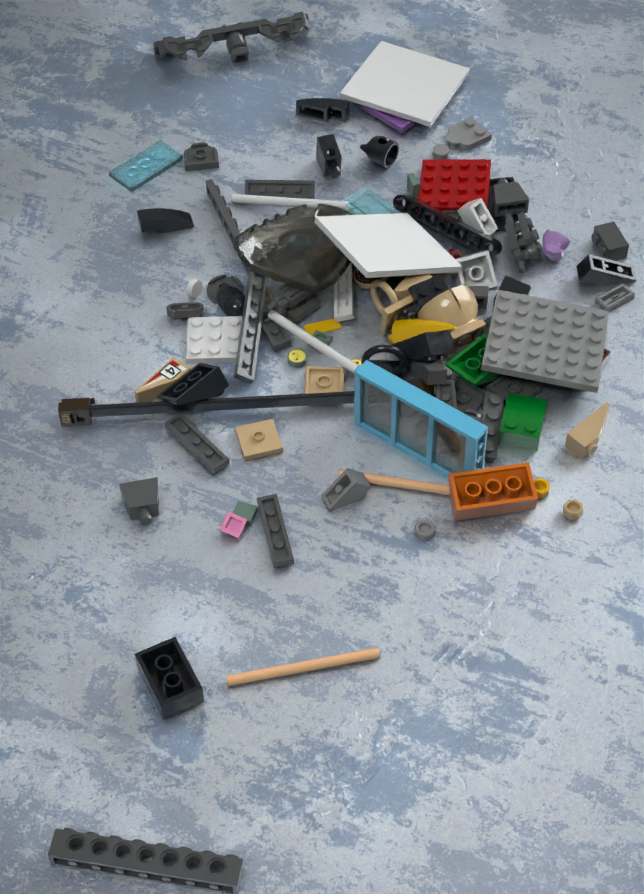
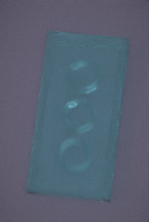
(145, 166)

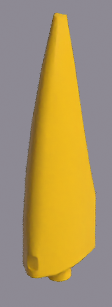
(409, 328)

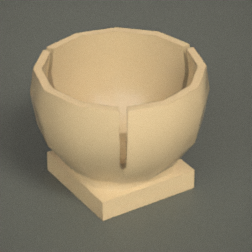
(457, 313)

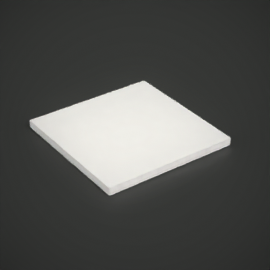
(405, 83)
(387, 245)

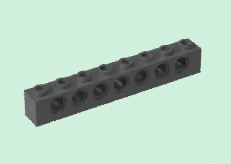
(156, 871)

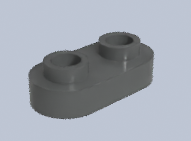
(182, 310)

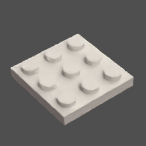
(213, 339)

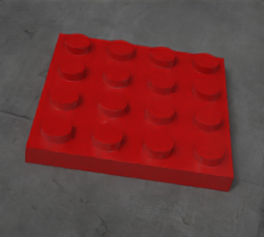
(454, 182)

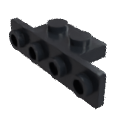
(423, 293)

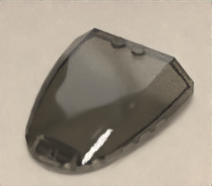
(294, 249)

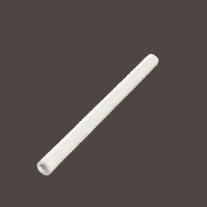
(284, 201)
(312, 341)

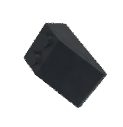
(428, 346)
(197, 384)

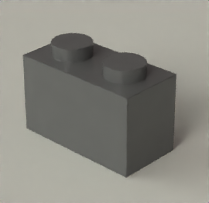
(610, 241)

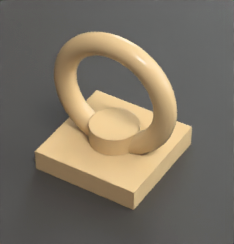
(390, 313)

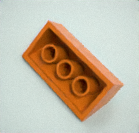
(492, 491)

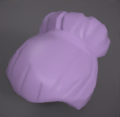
(554, 245)

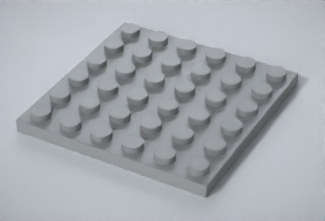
(546, 341)

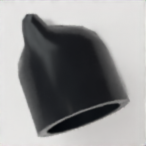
(381, 151)

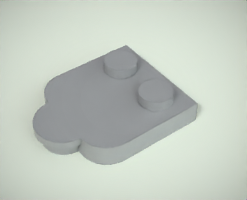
(467, 134)

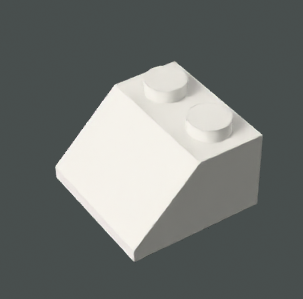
(475, 270)

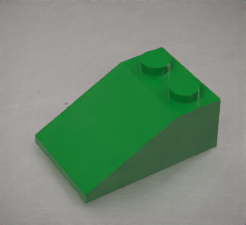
(469, 362)
(522, 421)

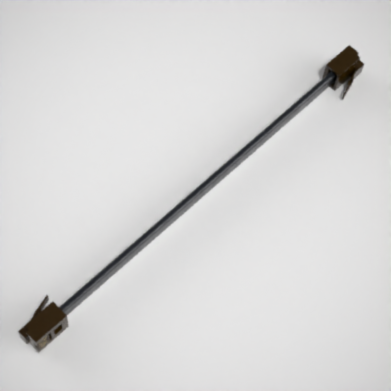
(80, 410)

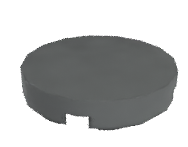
(221, 281)

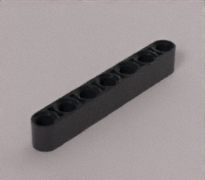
(454, 227)

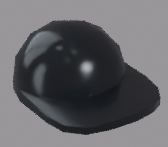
(231, 301)

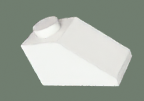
(477, 216)

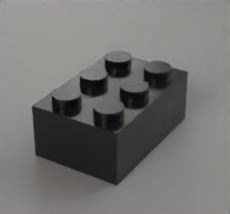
(169, 678)

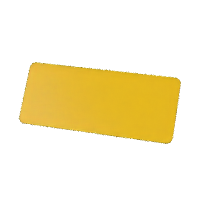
(322, 326)

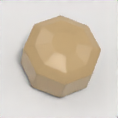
(573, 509)

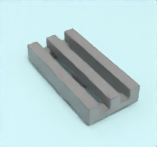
(617, 299)

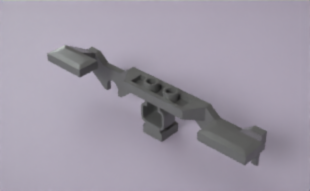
(234, 37)

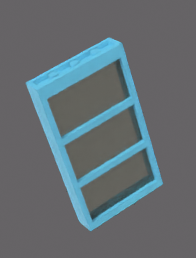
(417, 422)

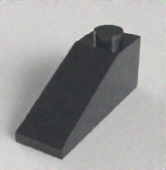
(600, 271)

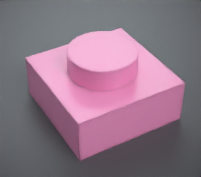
(233, 525)

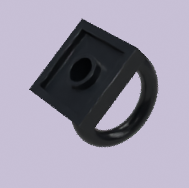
(394, 367)

